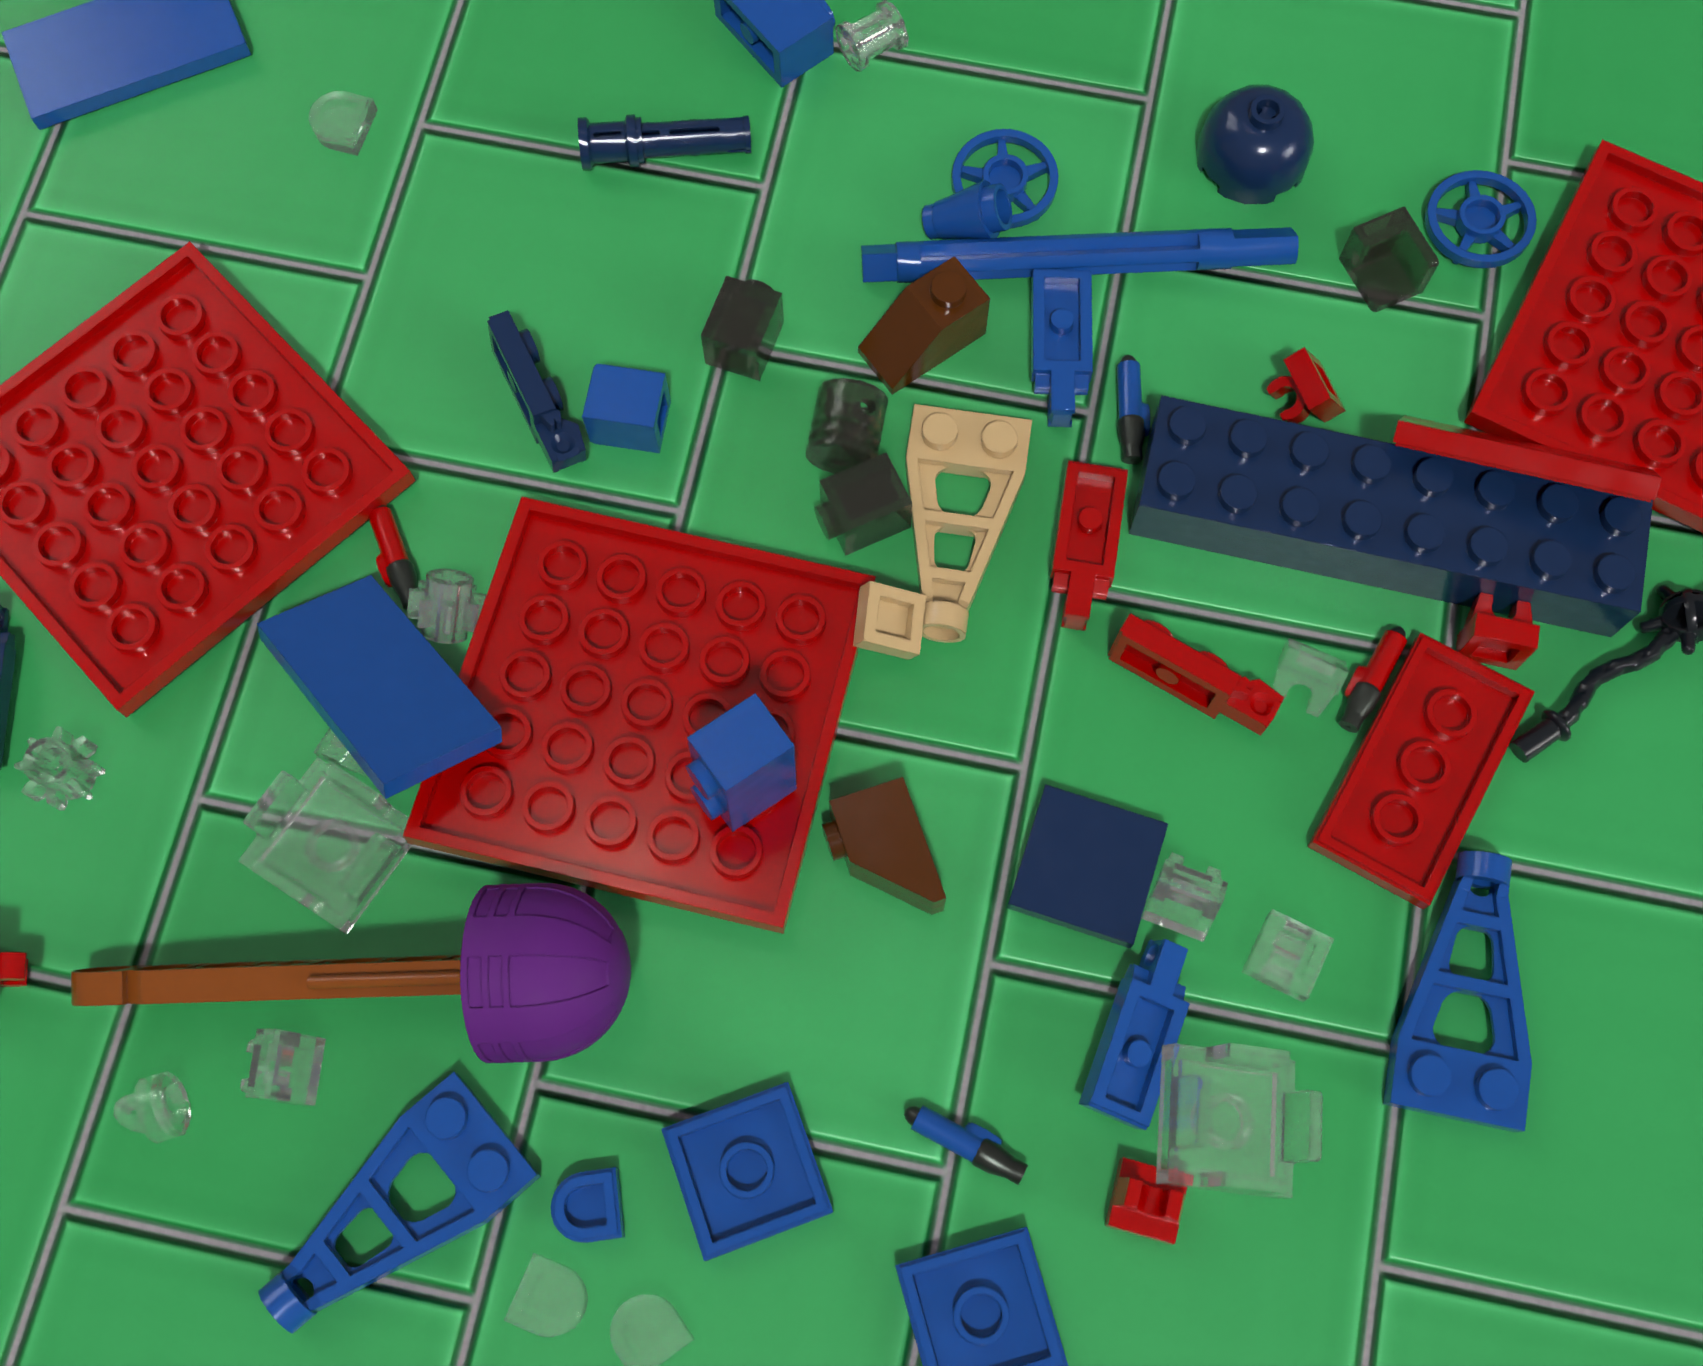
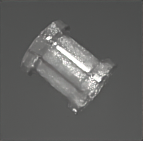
(872, 35)

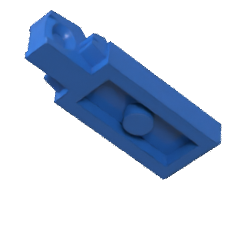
(1061, 339)
(1143, 1018)

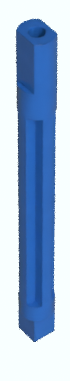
(1095, 252)

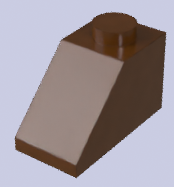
(926, 325)
(885, 844)

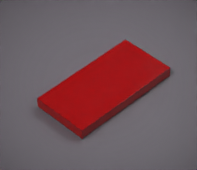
(1528, 458)
(1421, 771)

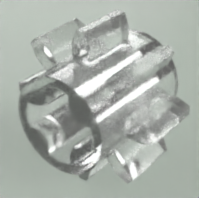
(445, 605)
(44, 759)

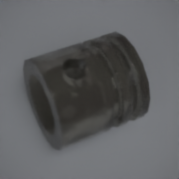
(842, 429)

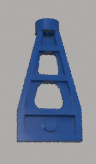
(1452, 1081)
(471, 1152)

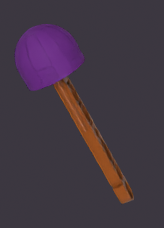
(534, 975)

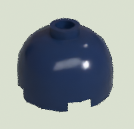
(1256, 144)

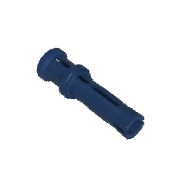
(634, 141)

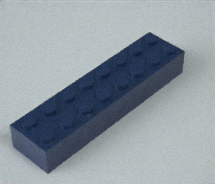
(1391, 517)

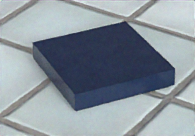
(1088, 866)

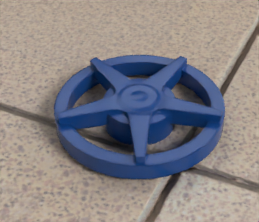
(1009, 171)
(1480, 219)

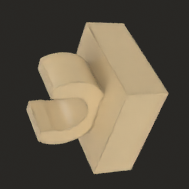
(889, 620)

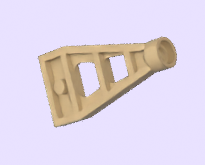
(967, 446)

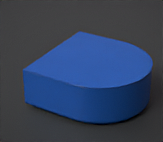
(589, 1206)

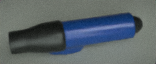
(1133, 413)
(969, 1142)

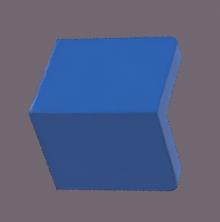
(626, 408)

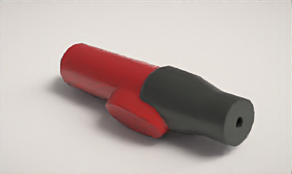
(393, 560)
(1369, 680)

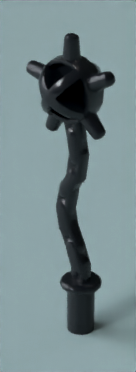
(1678, 621)

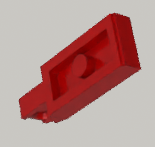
(1087, 538)
(1193, 675)

